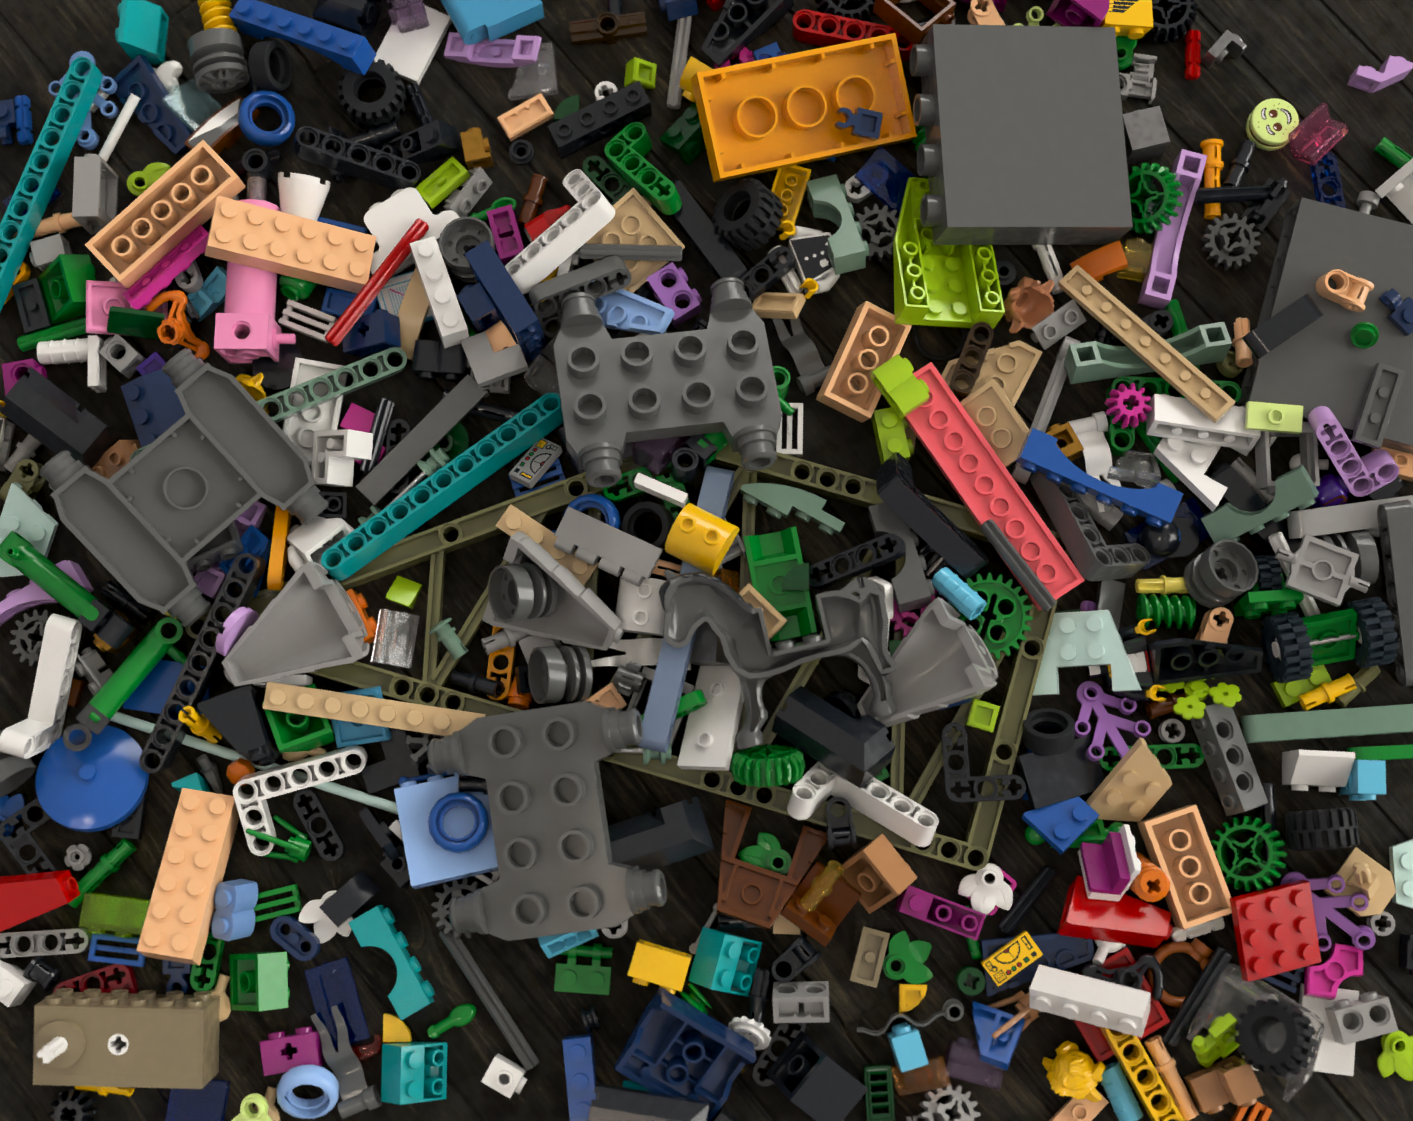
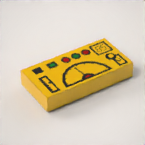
(1011, 958)

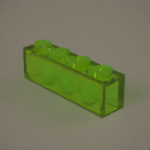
(113, 913)

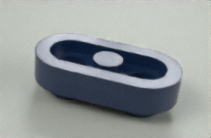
(295, 939)

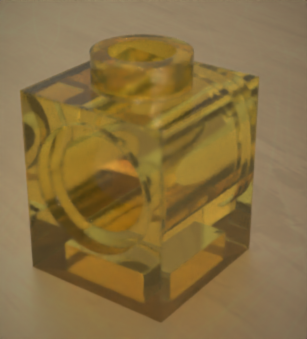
(1138, 258)

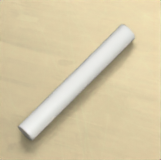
(119, 127)

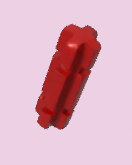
(1192, 54)

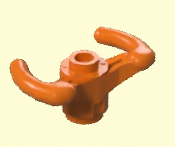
(176, 327)

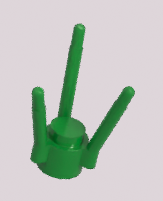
(296, 847)

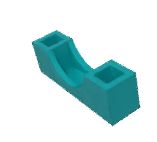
(377, 930)

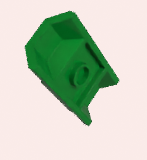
(769, 561)

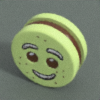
(1271, 124)

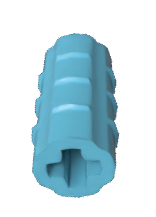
(958, 593)
(1120, 1093)

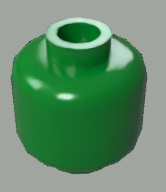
(295, 288)

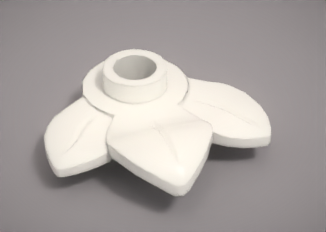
(987, 894)
(323, 926)

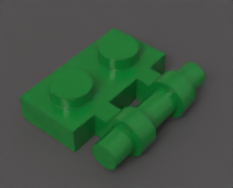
(582, 977)

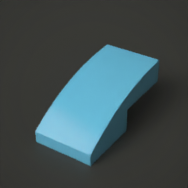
(211, 293)

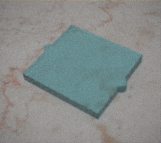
(191, 104)

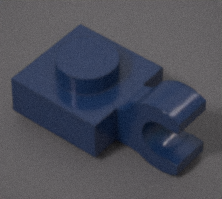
(7, 121)
(1401, 310)

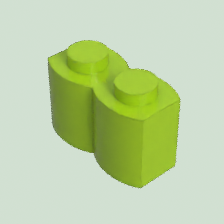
(900, 386)

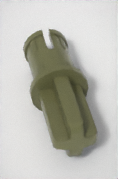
(1362, 679)

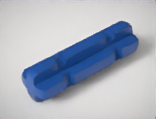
(23, 120)

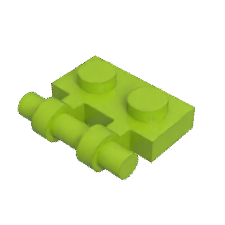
(1219, 1041)

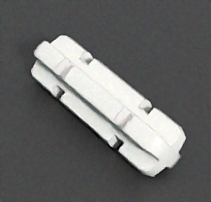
(1198, 930)

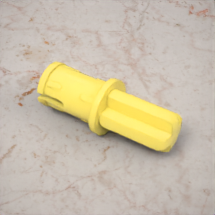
(1162, 585)

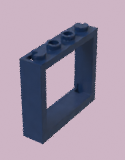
(507, 300)

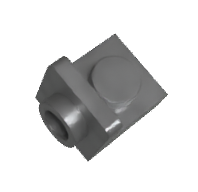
(1226, 44)

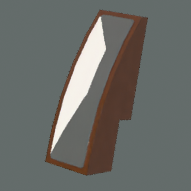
(221, 128)

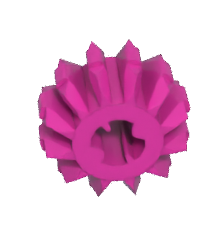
(1136, 400)

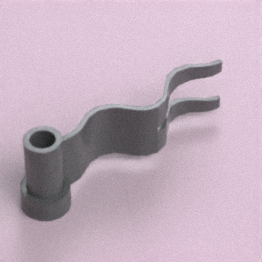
(804, 355)
(947, 1004)
(347, 1069)

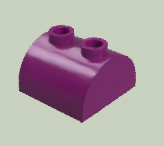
(1078, 12)

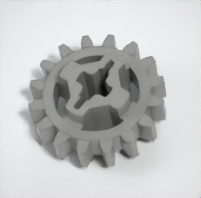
(953, 1103)

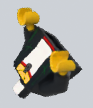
(1138, 655)

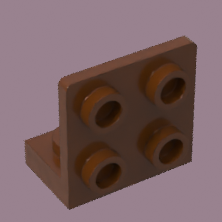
(828, 914)

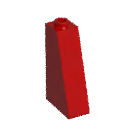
(34, 894)
(1113, 921)

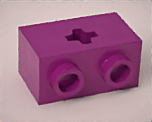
(277, 1058)

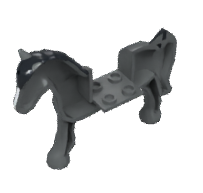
(848, 625)

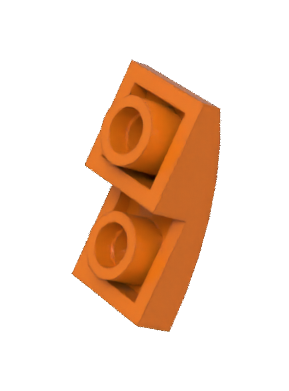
(1103, 261)

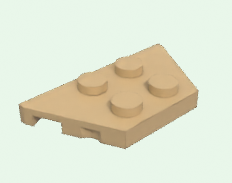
(1131, 786)

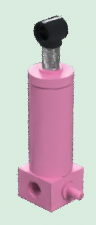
(248, 321)

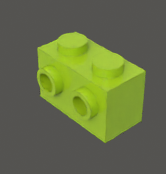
(891, 434)

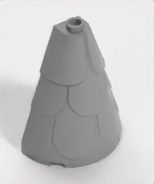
(579, 613)
(299, 631)
(936, 666)

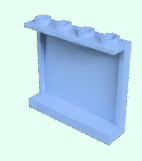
(426, 860)

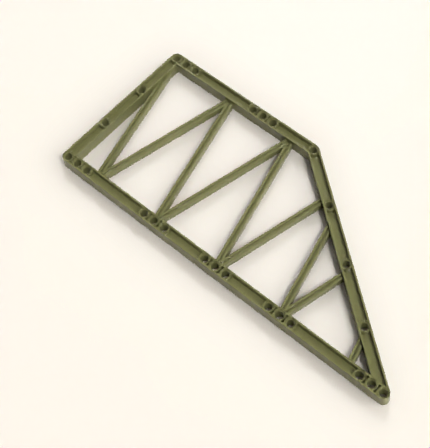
(555, 498)

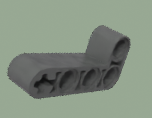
(609, 276)

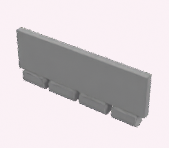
(614, 547)

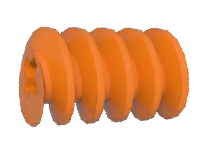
(1151, 883)

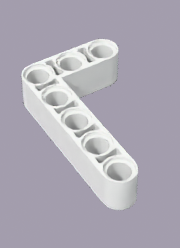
(563, 236)
(49, 692)
(289, 783)
(873, 800)

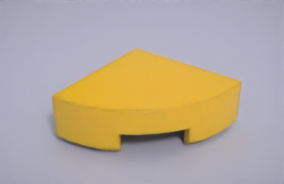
(910, 996)
(394, 1029)

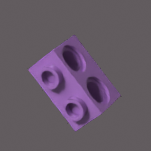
(671, 295)

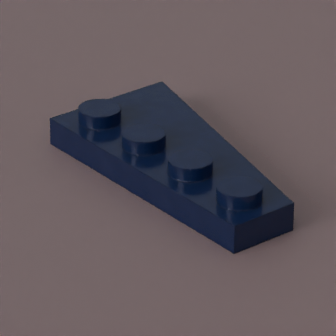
(143, 82)
(1057, 950)

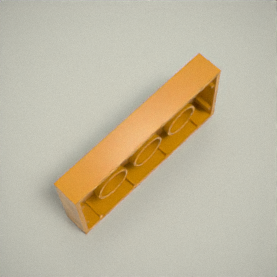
(787, 106)

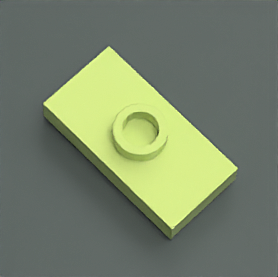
(1273, 417)

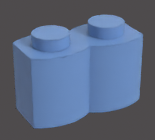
(234, 909)

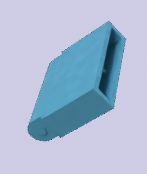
(491, 18)

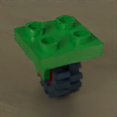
(1268, 593)

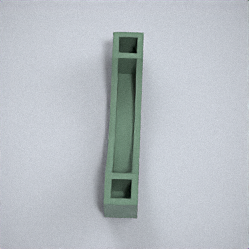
(1101, 361)

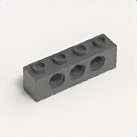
(1229, 760)

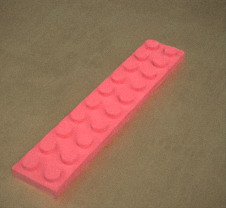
(987, 485)

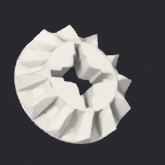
(759, 1035)

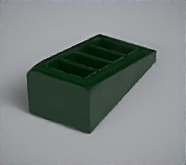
(876, 1069)

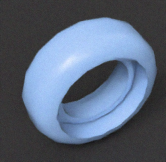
(307, 1075)

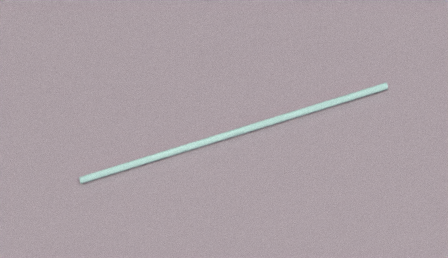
(233, 755)

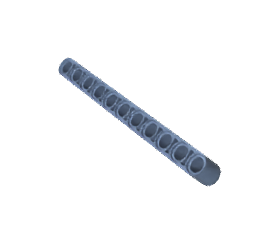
(673, 661)

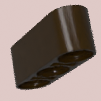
(974, 349)

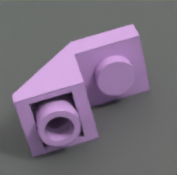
(1391, 71)

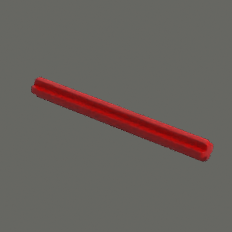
(376, 283)

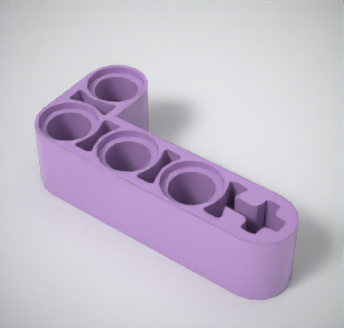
(1359, 474)

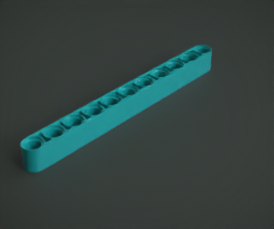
(46, 178)
(439, 497)

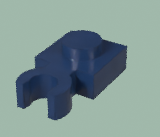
(864, 122)
(178, 974)

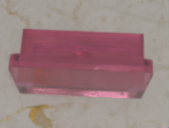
(1316, 135)

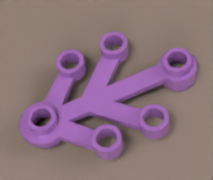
(1106, 722)
(1325, 907)

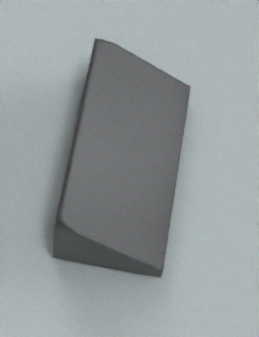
(1110, 597)

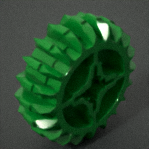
(1151, 217)
(767, 765)
(1268, 868)

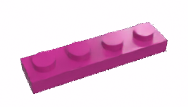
(167, 268)

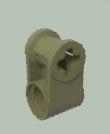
(30, 483)

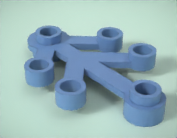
(93, 139)

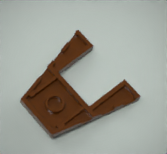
(752, 891)

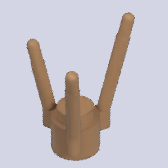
(1023, 1009)

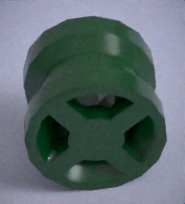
(967, 976)

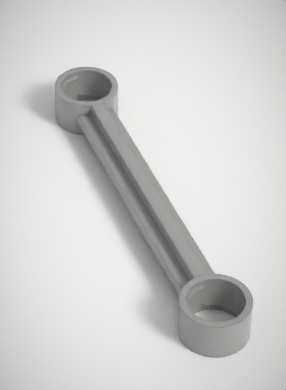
(1047, 401)

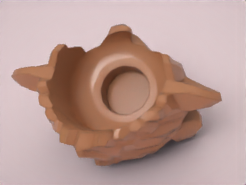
(1028, 303)

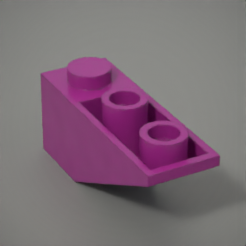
(940, 912)

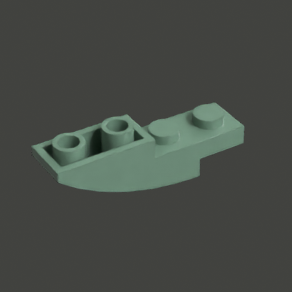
(783, 499)

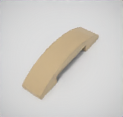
(412, 314)

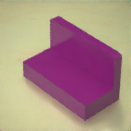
(1106, 865)

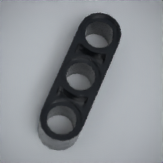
(1282, 326)

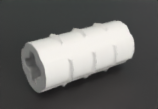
(63, 351)

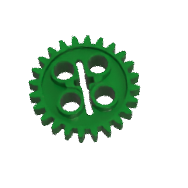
(1011, 624)

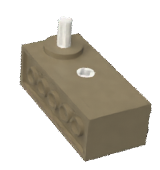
(126, 1039)

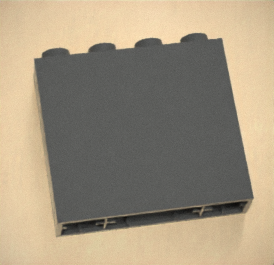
(1021, 135)
(1321, 361)

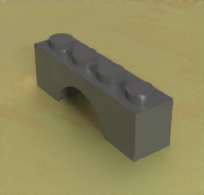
(910, 585)

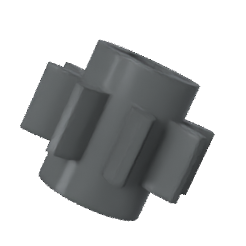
(629, 678)

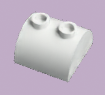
(641, 607)

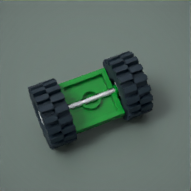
(1357, 632)

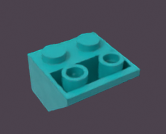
(142, 30)
(725, 962)
(413, 1072)

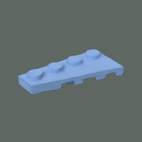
(633, 313)

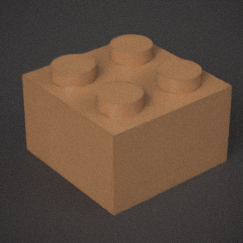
(877, 873)

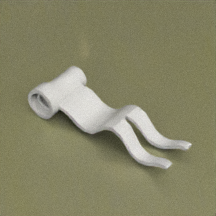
(1096, 448)
(640, 651)

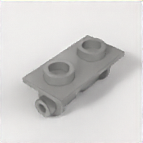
(472, 191)
(1058, 324)
(88, 666)

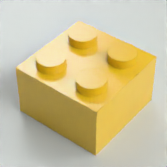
(659, 966)

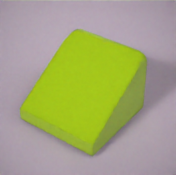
(640, 71)
(404, 592)

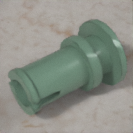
(449, 638)

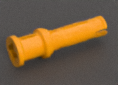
(1211, 172)

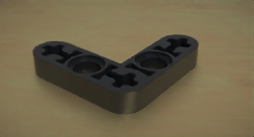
(963, 776)
(25, 837)

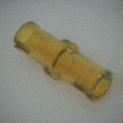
(822, 886)

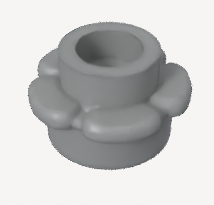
(84, 860)

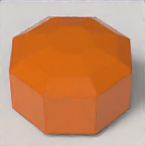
(239, 769)

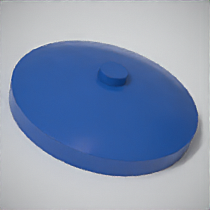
(94, 785)

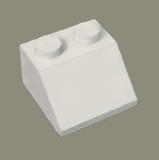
(1316, 769)

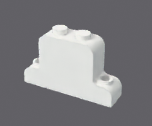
(395, 216)

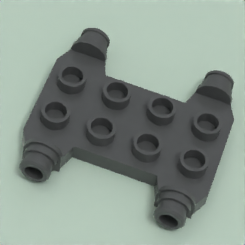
(666, 384)
(183, 488)
(548, 821)

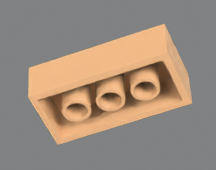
(865, 346)
(1184, 852)

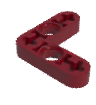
(128, 981)

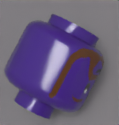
(1331, 491)

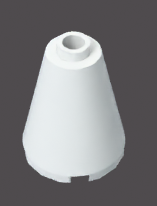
(302, 195)

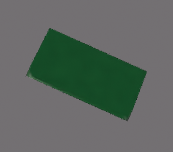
(134, 322)

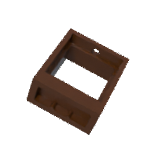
(908, 27)

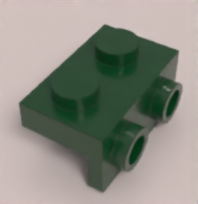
(685, 136)

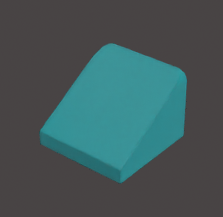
(193, 782)

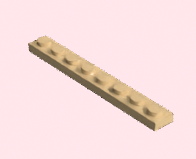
(1146, 344)
(366, 709)

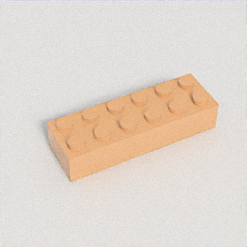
(164, 214)
(289, 245)
(189, 876)

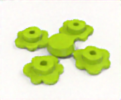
(1197, 691)

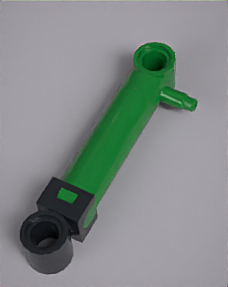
(702, 449)
(86, 607)
(125, 681)

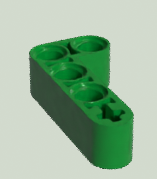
(626, 158)

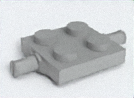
(1322, 570)

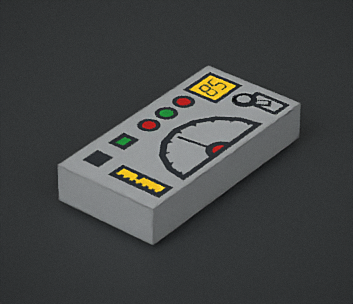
(535, 462)

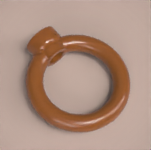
(1195, 949)

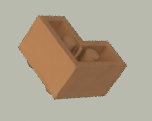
(1223, 1083)

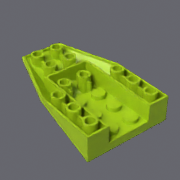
(941, 281)

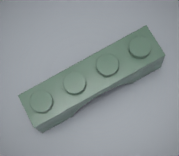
(828, 201)
(1291, 491)

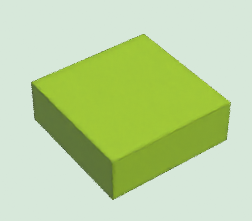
(982, 715)

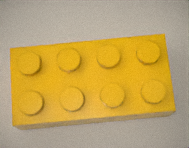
(790, 189)

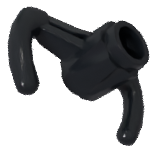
(1128, 975)

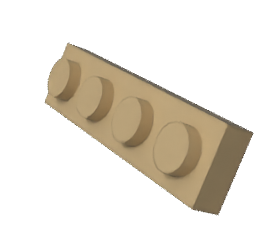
(516, 520)

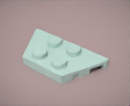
(28, 520)

